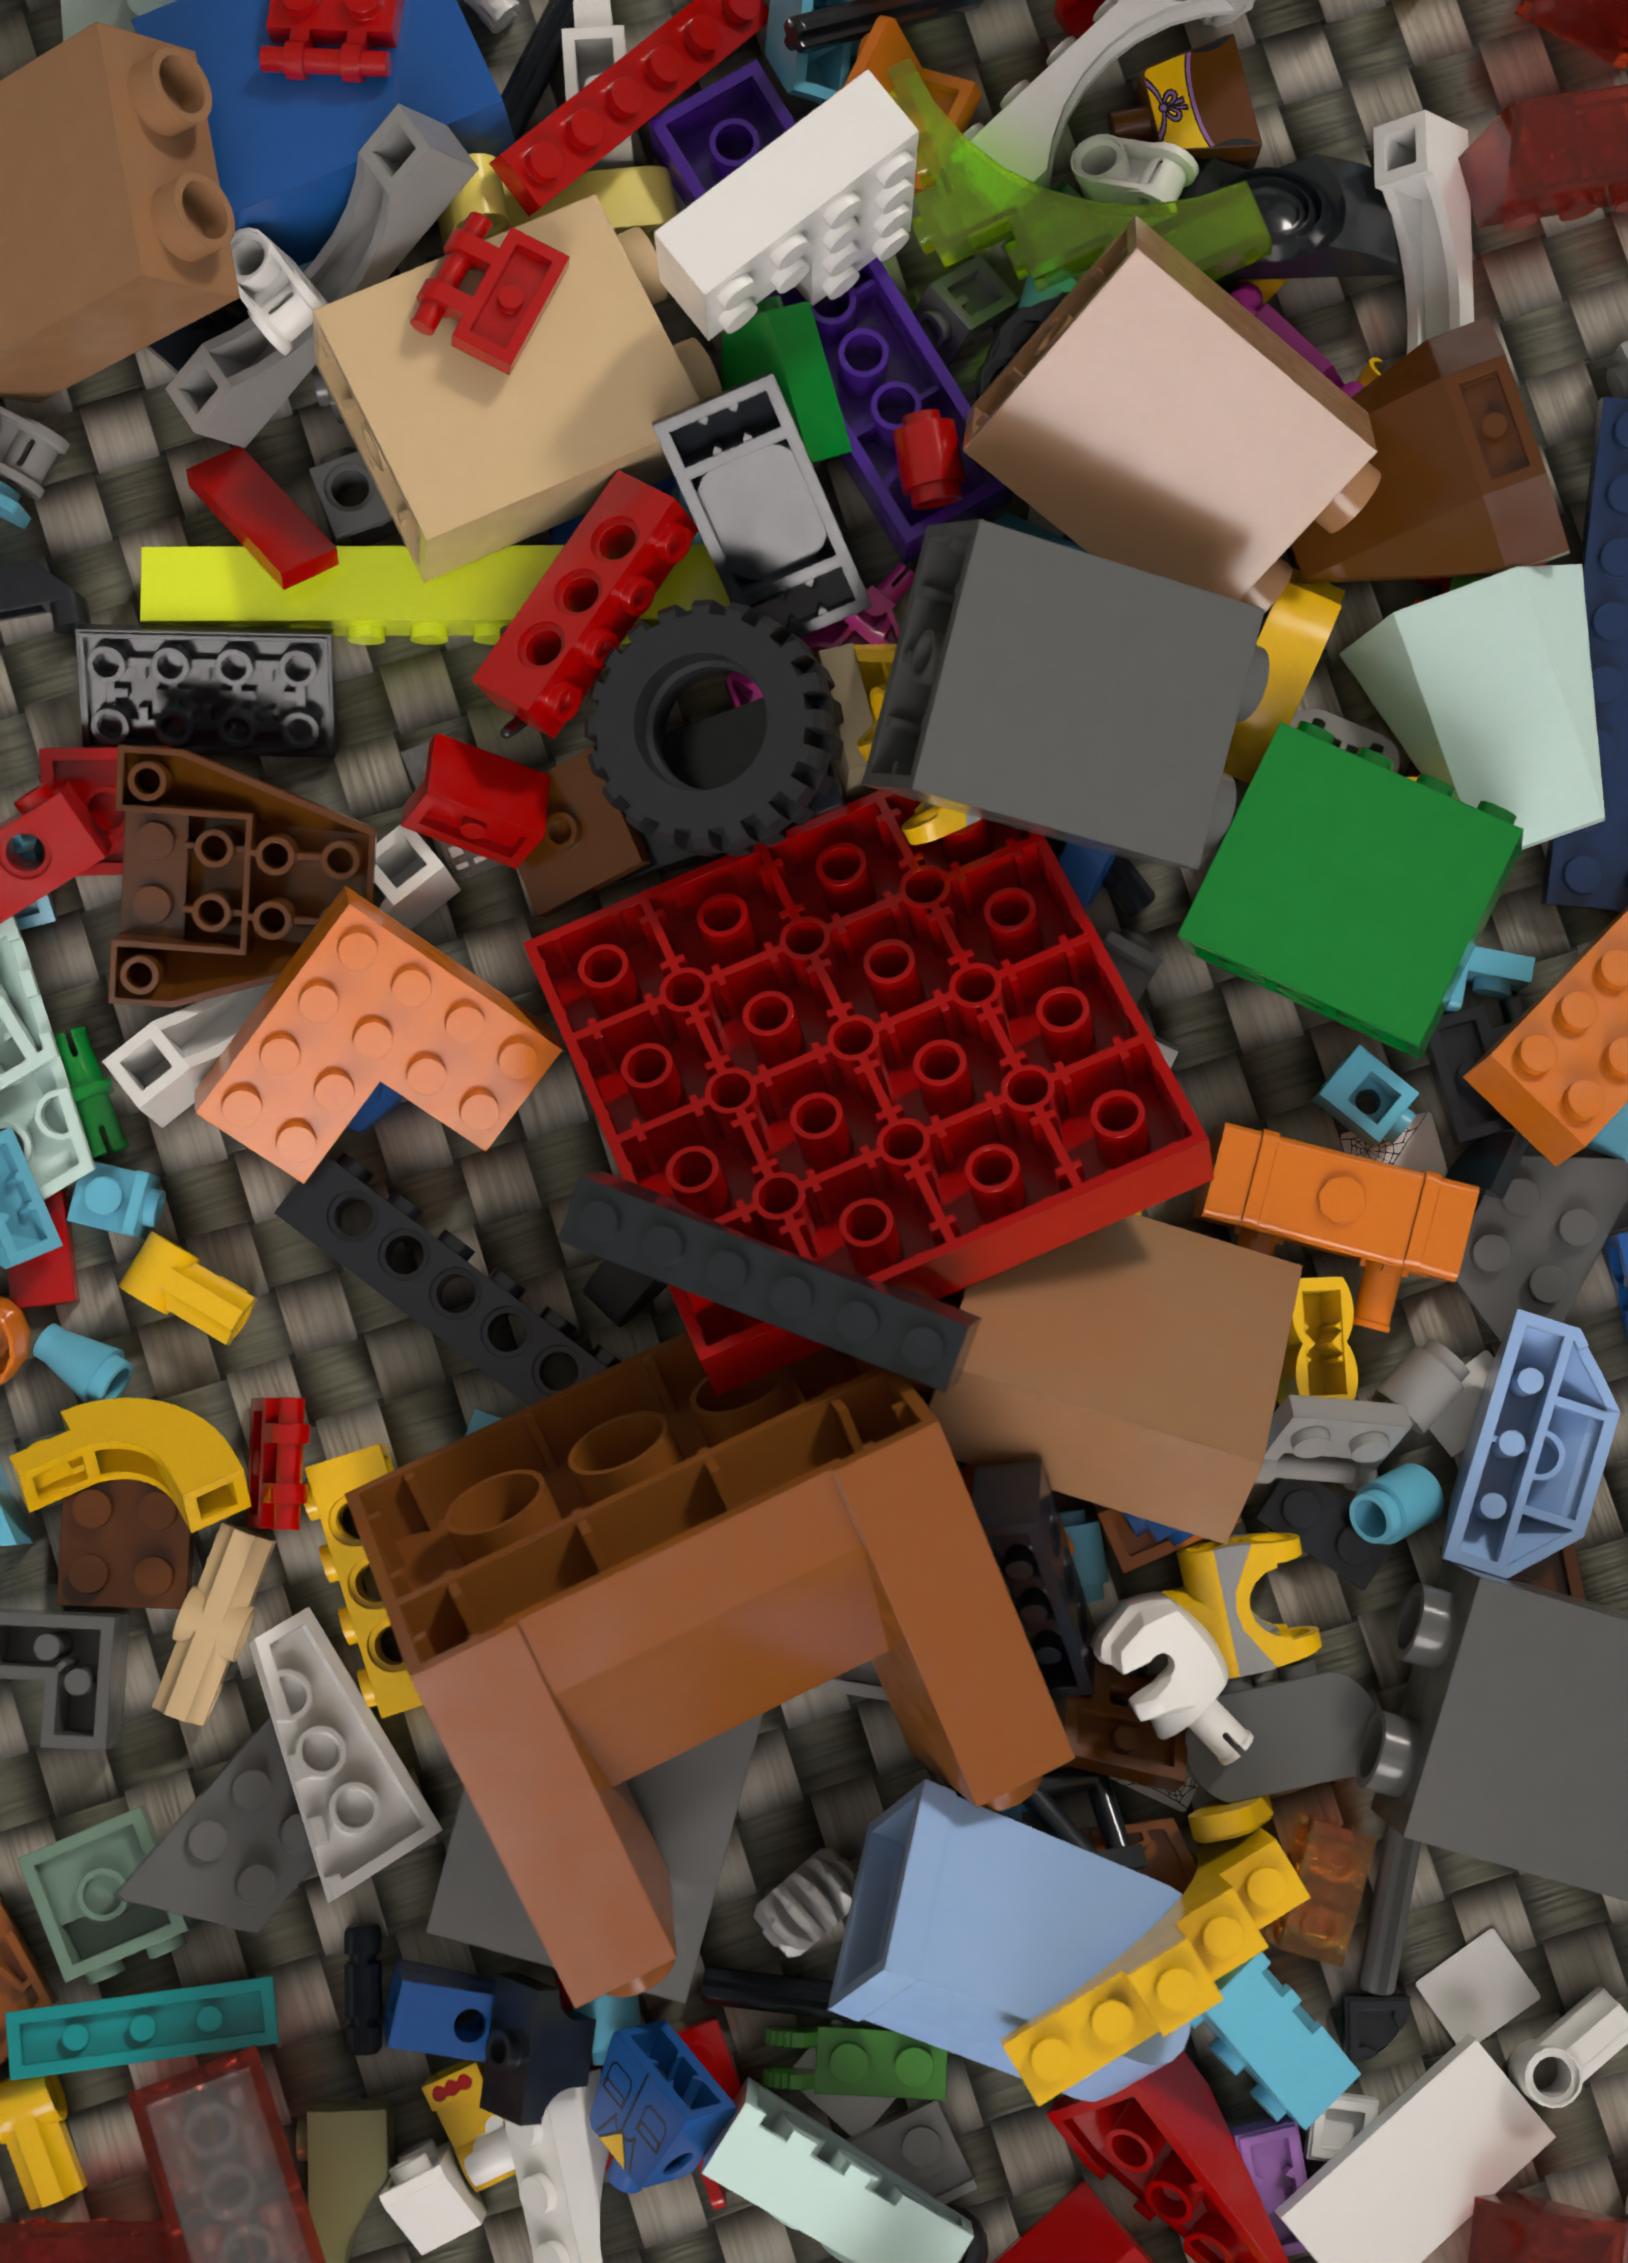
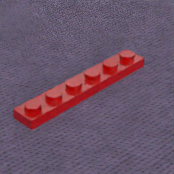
(625, 98)

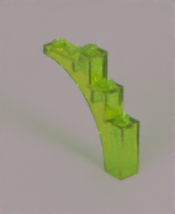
(1054, 232)

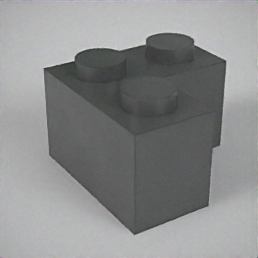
(81, 1668)

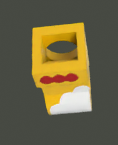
(473, 2132)

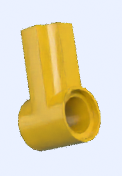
(176, 1283)
(39, 2139)

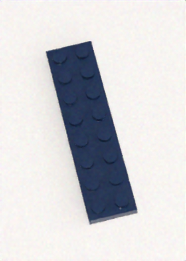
(1592, 863)

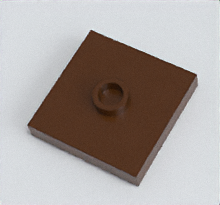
(583, 842)

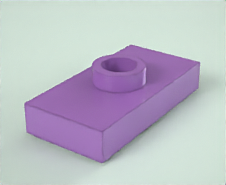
(1276, 2167)

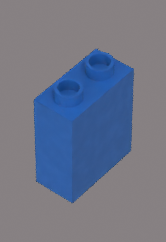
(294, 144)

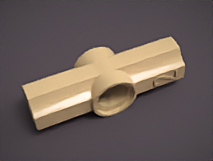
(213, 1624)

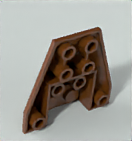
(1456, 470)
(221, 876)

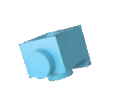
(1365, 1073)

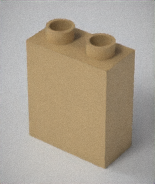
(495, 456)

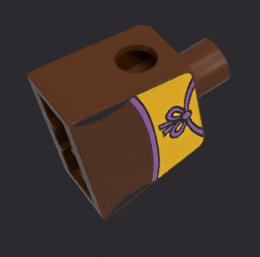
(1196, 104)

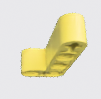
(628, 195)

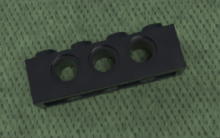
(1038, 1572)

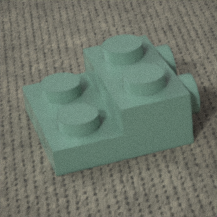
(75, 1899)

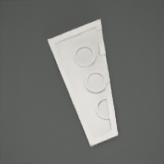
(341, 1765)

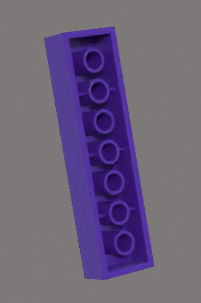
(868, 334)

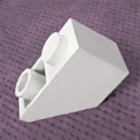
(431, 2196)

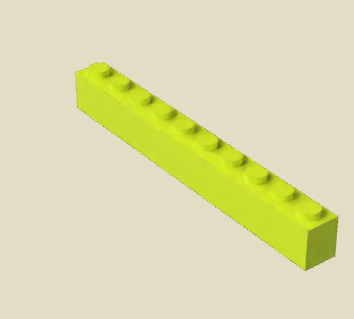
(377, 592)

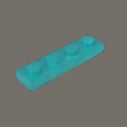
(141, 2028)

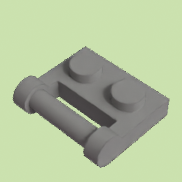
(1331, 1439)

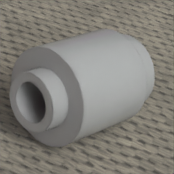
(1425, 1383)

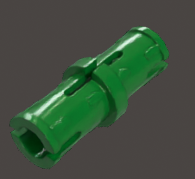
(91, 1093)

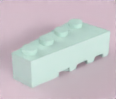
(829, 2186)

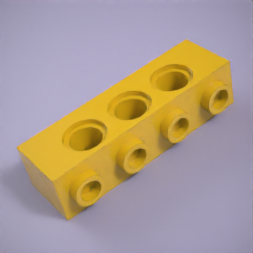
(344, 1560)

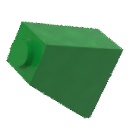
(790, 346)

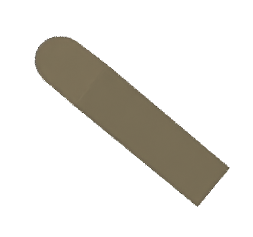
(857, 717)

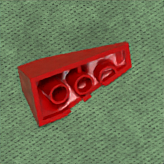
(1178, 2160)

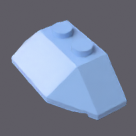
(1531, 1450)

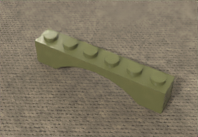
(348, 2161)

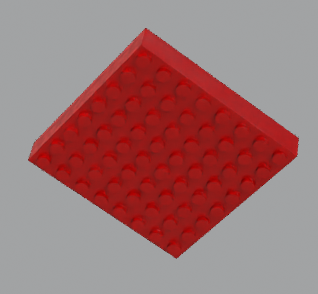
(870, 1059)

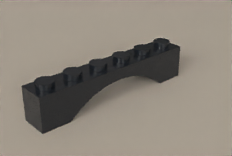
(768, 1283)

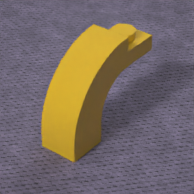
(1294, 640)
(141, 1443)

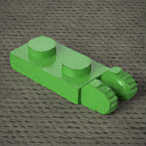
(859, 2062)

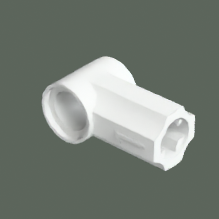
(1578, 2043)

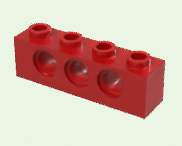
(586, 603)
(70, 843)

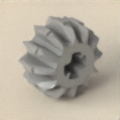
(807, 1902)

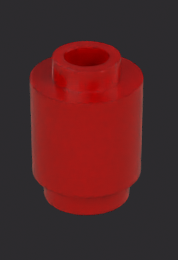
(929, 459)

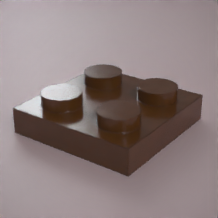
(123, 1548)

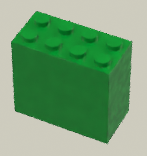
(1352, 887)

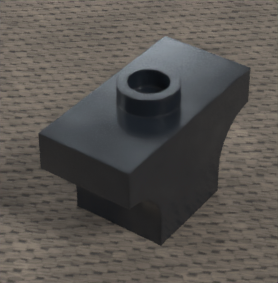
(532, 2049)

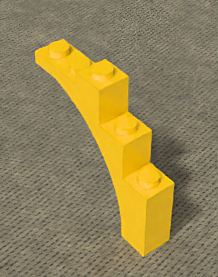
(1167, 1971)

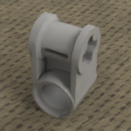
(27, 452)

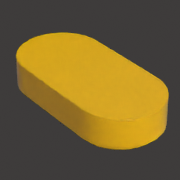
(1226, 1820)

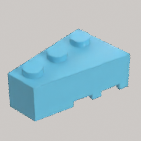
(1276, 2043)

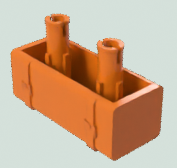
(1339, 1205)

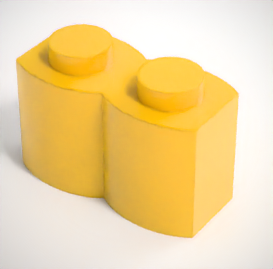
(1317, 1350)

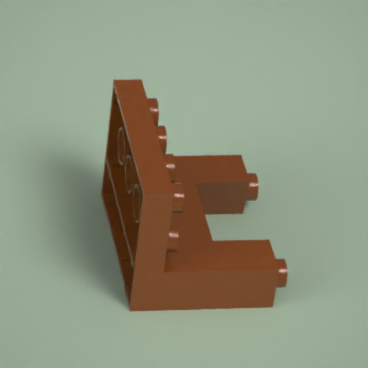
(667, 1569)

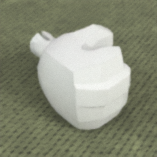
(1189, 1684)

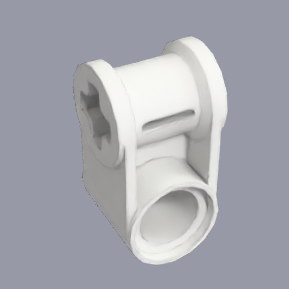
(1131, 171)
(273, 288)

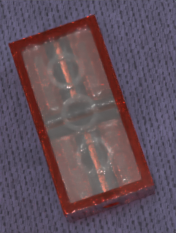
(224, 2166)

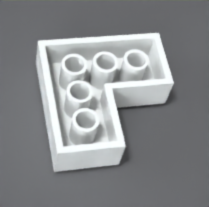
(797, 212)

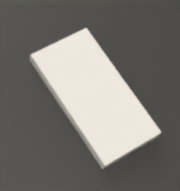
(1419, 2165)

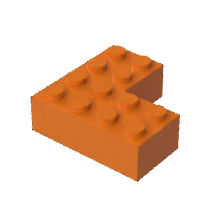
(366, 1009)
(1566, 1057)

